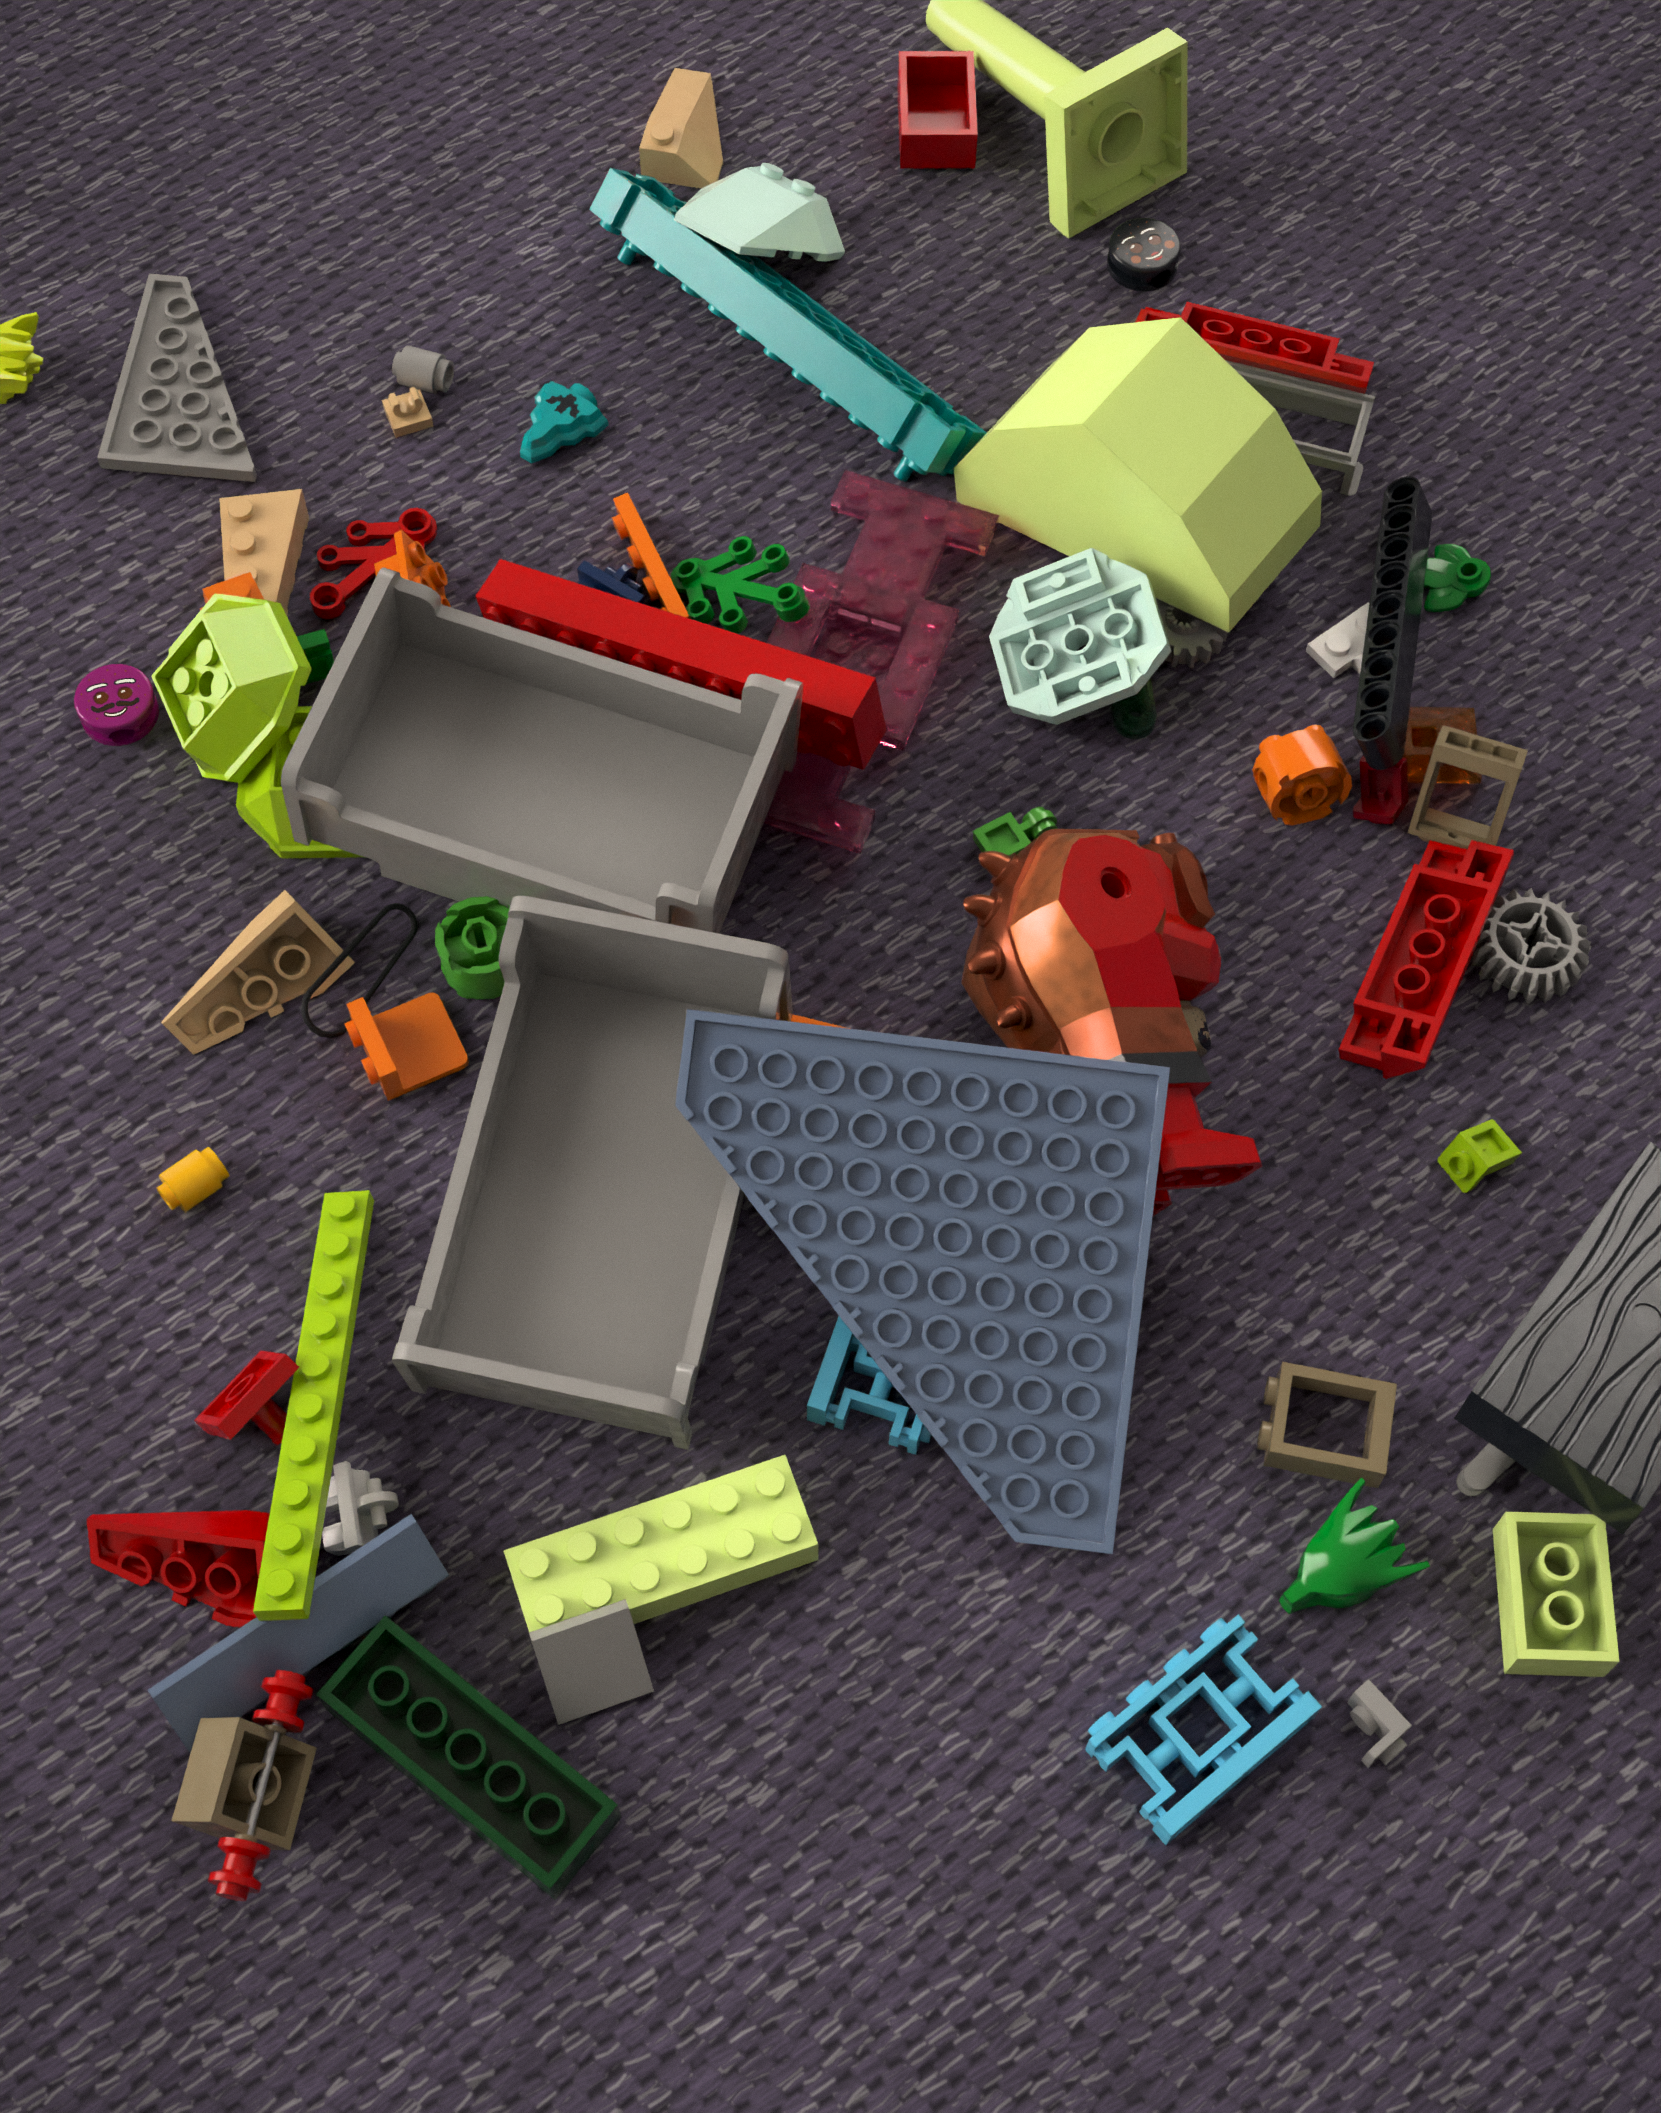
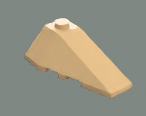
(683, 133)
(260, 970)

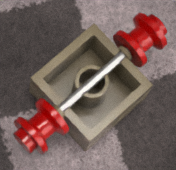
(248, 1783)

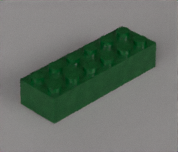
(470, 1756)

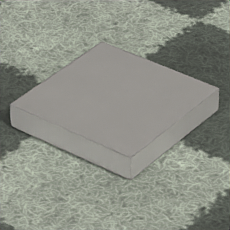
(591, 1661)

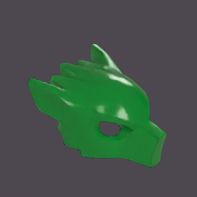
(1348, 1559)

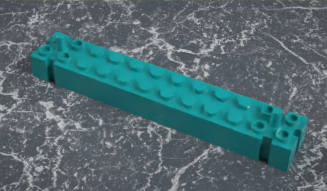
(789, 326)

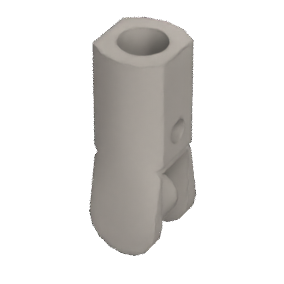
(1483, 1470)

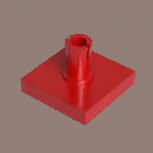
(250, 1398)

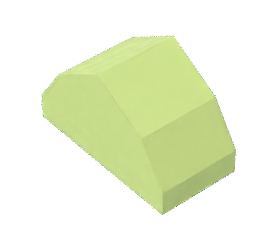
(1155, 460)

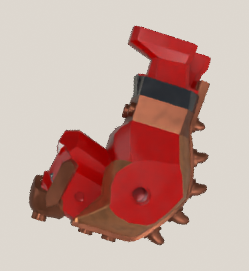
(1091, 958)

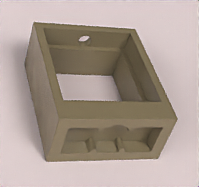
(1476, 755)
(1323, 1463)

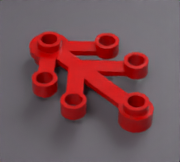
(367, 556)

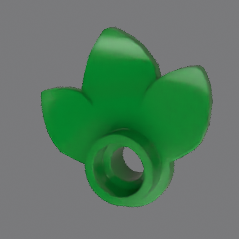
(1448, 581)

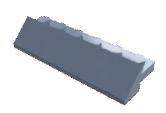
(343, 1607)

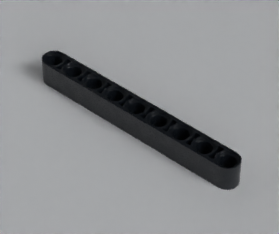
(1393, 624)

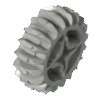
(1555, 943)

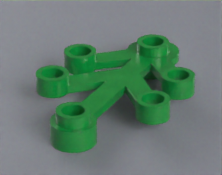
(695, 576)

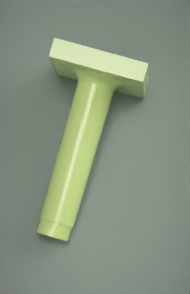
(1107, 129)

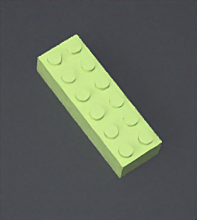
(668, 1549)

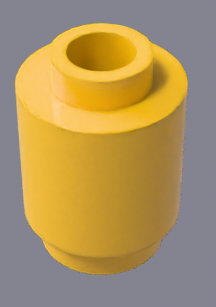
(192, 1179)

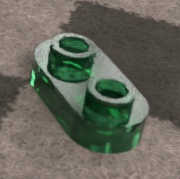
(1142, 703)

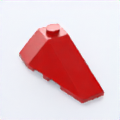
(193, 1553)

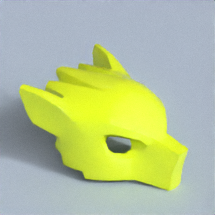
(17, 355)

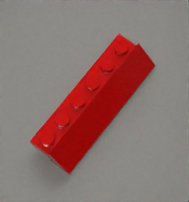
(1272, 346)
(1423, 956)

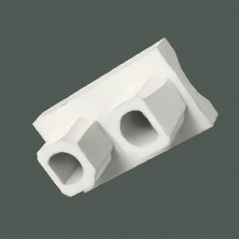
(360, 1506)

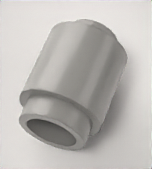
(423, 369)

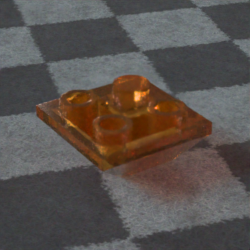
(1422, 734)

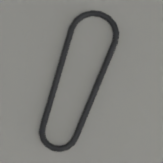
(304, 1007)

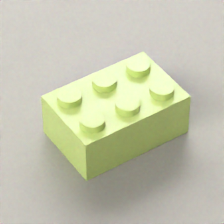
(1555, 1594)

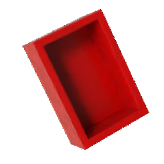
(937, 109)

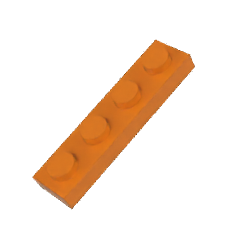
(645, 556)

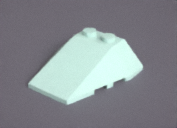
(764, 213)

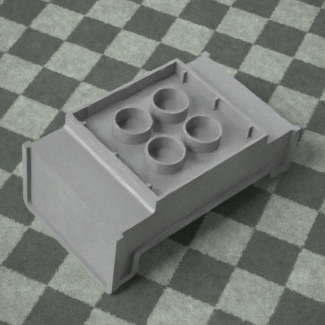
(534, 765)
(581, 1200)

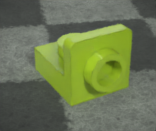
(1477, 1154)

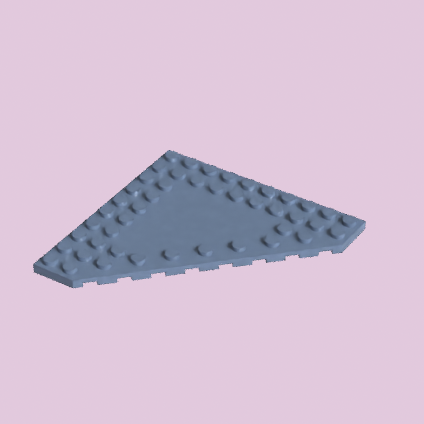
(966, 1226)

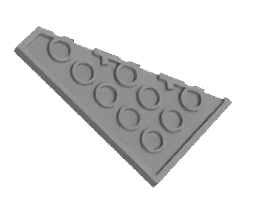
(171, 395)

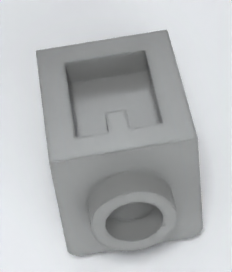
(1376, 1714)

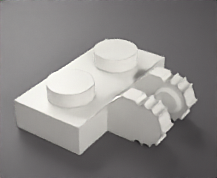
(1341, 644)

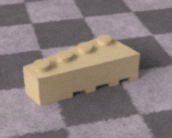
(264, 538)

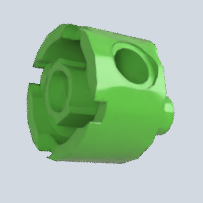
(470, 947)

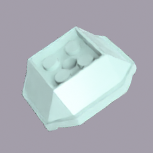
(1071, 606)

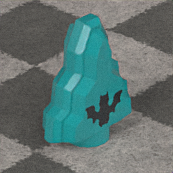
(560, 420)

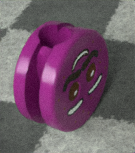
(116, 704)

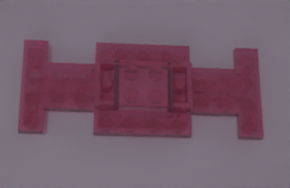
(875, 628)

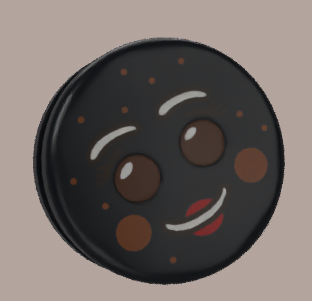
(1143, 254)

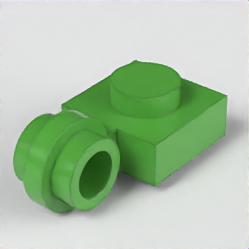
(1010, 837)

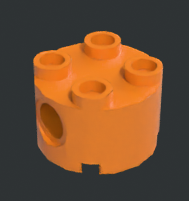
(1301, 775)

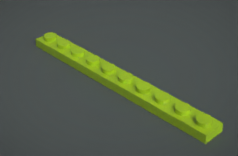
(314, 1409)

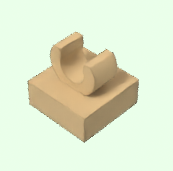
(407, 412)

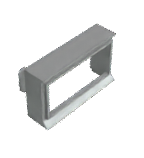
(1319, 401)

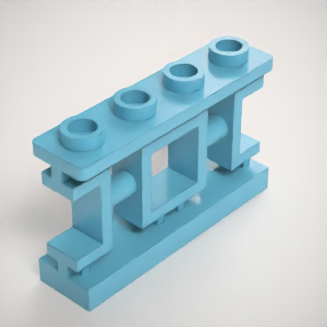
(820, 1404)
(1227, 1757)

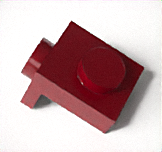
(1382, 793)

